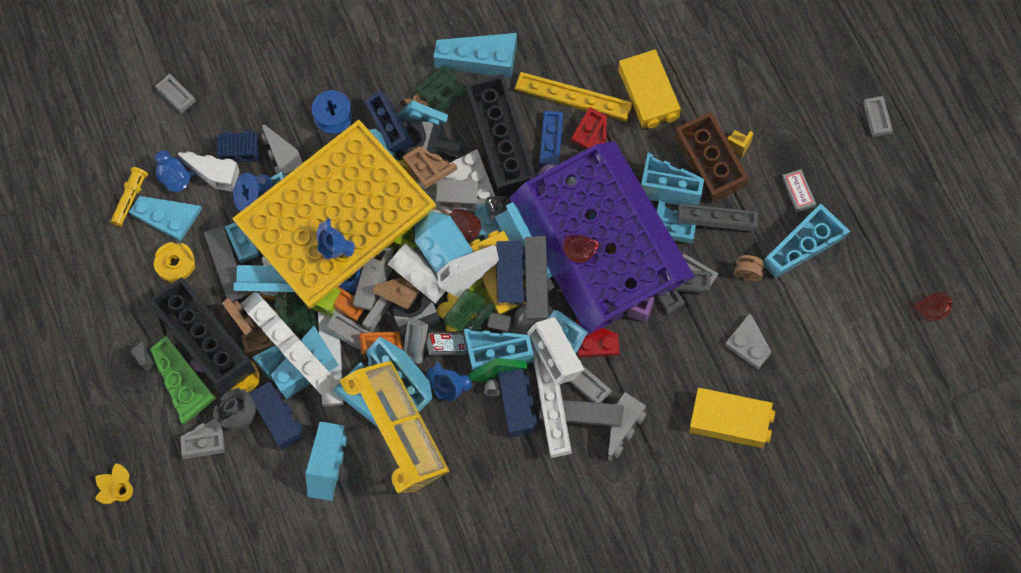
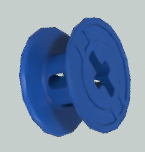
(322, 116)
(256, 186)

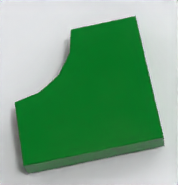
(492, 368)

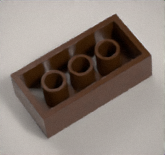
(711, 156)

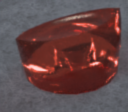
(467, 223)
(579, 247)
(935, 306)

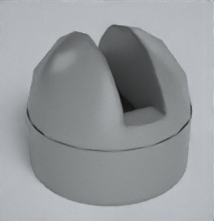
(492, 388)

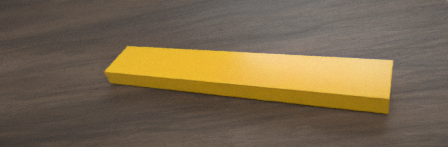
(572, 96)

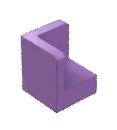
(641, 311)

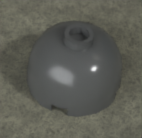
(235, 410)

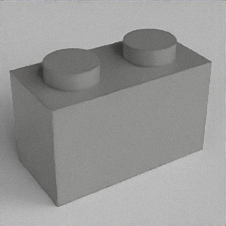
(457, 194)

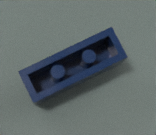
(388, 122)
(510, 273)
(517, 403)
(277, 415)

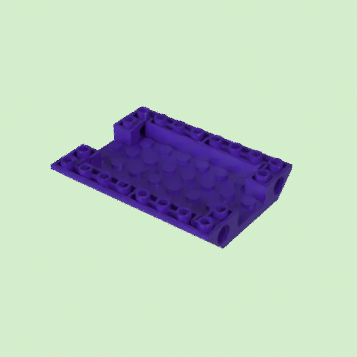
(623, 219)

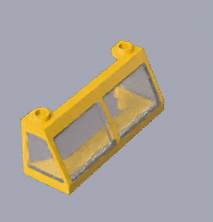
(399, 424)

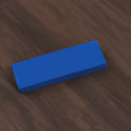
(551, 138)

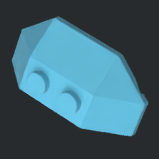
(440, 240)
(411, 376)

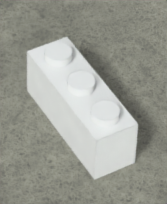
(417, 272)
(555, 351)

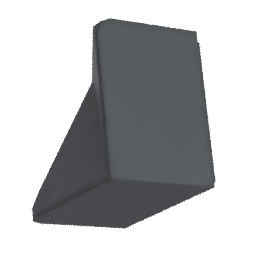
(500, 322)
(143, 356)

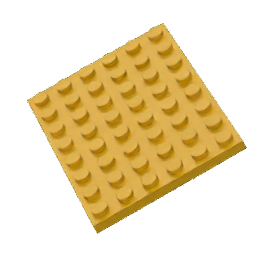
(355, 187)

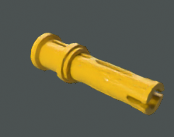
(132, 188)

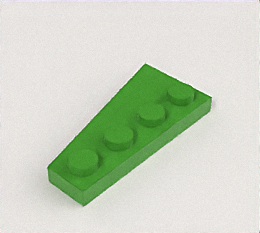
(184, 384)

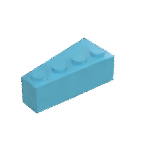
(478, 54)
(808, 239)

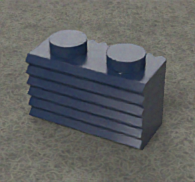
(238, 147)

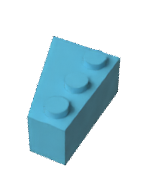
(670, 184)
(487, 346)
(289, 378)
(325, 460)

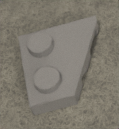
(749, 343)
(203, 441)

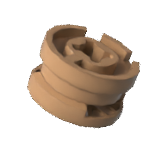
(749, 268)

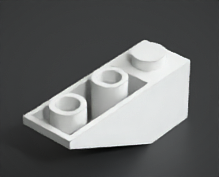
(216, 172)
(466, 270)

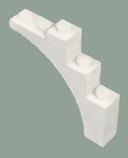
(289, 343)

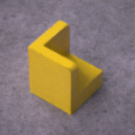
(740, 142)

